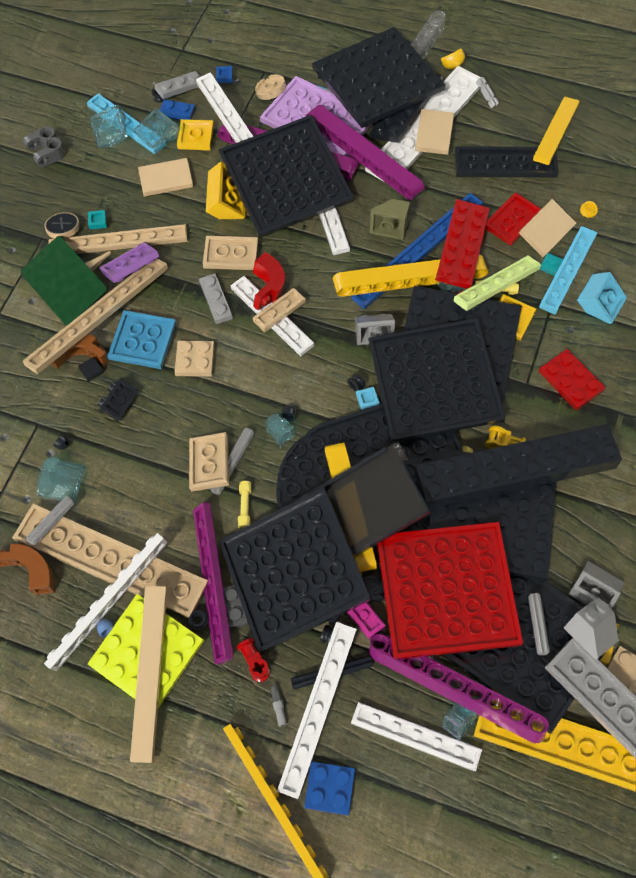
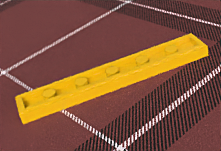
(556, 131)

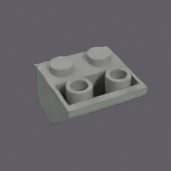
(595, 583)

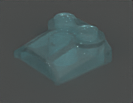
(109, 127)
(157, 129)
(59, 479)

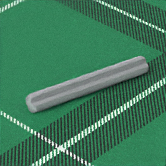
(236, 454)

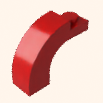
(273, 275)

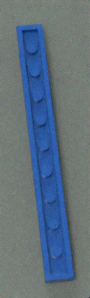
(418, 249)

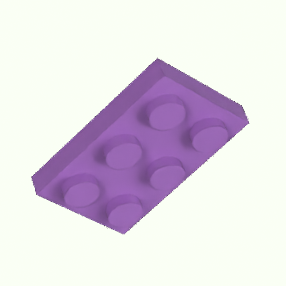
(129, 262)

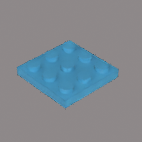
(142, 339)

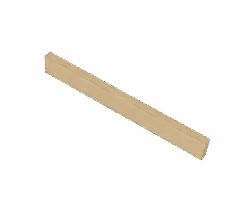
(127, 239)
(149, 675)

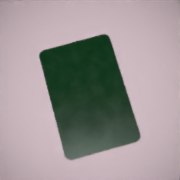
(63, 280)

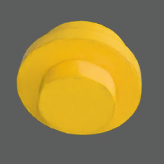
(589, 209)

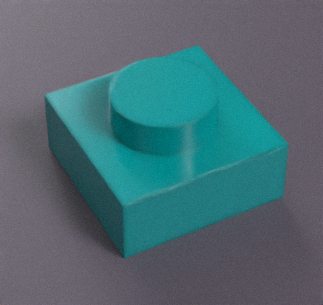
(97, 219)
(551, 264)

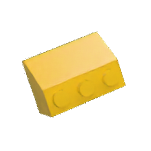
(222, 195)

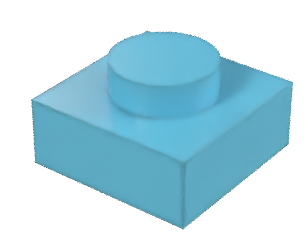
(367, 398)

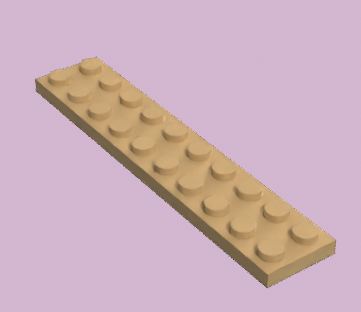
(108, 557)

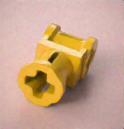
(503, 438)

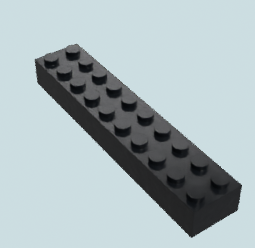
(517, 466)

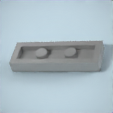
(177, 85)
(215, 298)

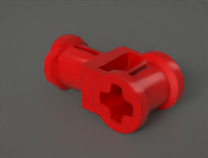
(254, 660)

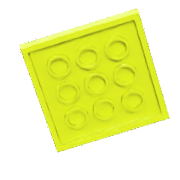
(119, 652)

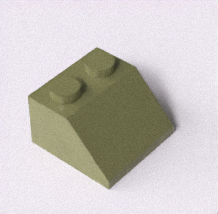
(390, 219)

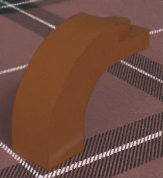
(86, 346)
(40, 573)

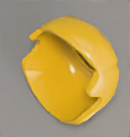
(453, 60)

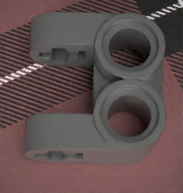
(52, 145)

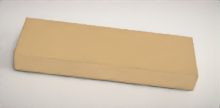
(279, 309)

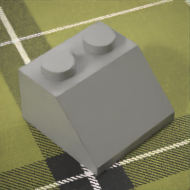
(373, 326)
(594, 628)

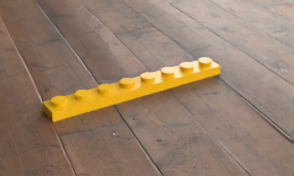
(270, 794)

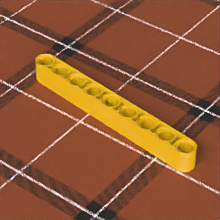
(393, 277)

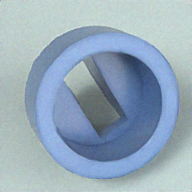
(104, 627)

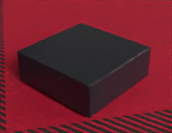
(90, 369)

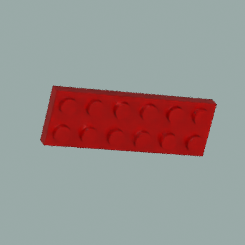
(462, 244)

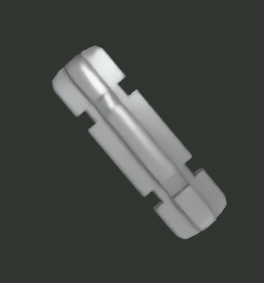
(487, 92)

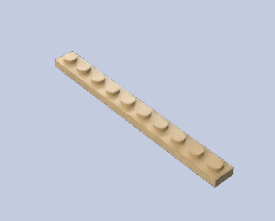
(93, 316)

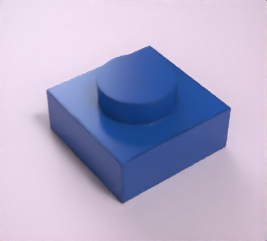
(224, 74)

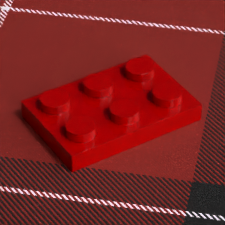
(511, 218)
(571, 379)

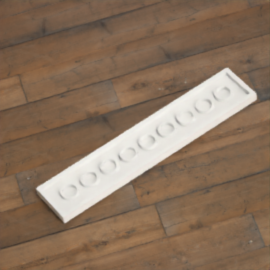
(459, 90)

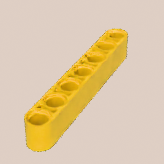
(338, 463)

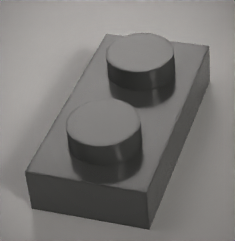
(235, 613)

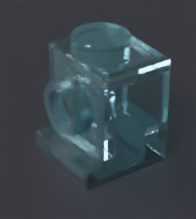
(279, 429)
(459, 720)

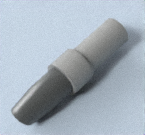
(278, 706)

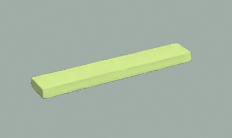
(496, 283)

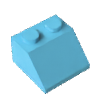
(602, 297)

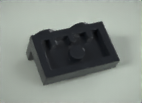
(118, 399)

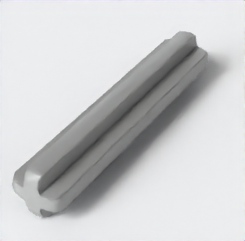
(50, 520)
(538, 624)

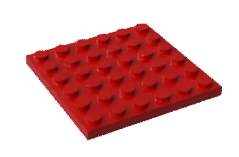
(448, 591)

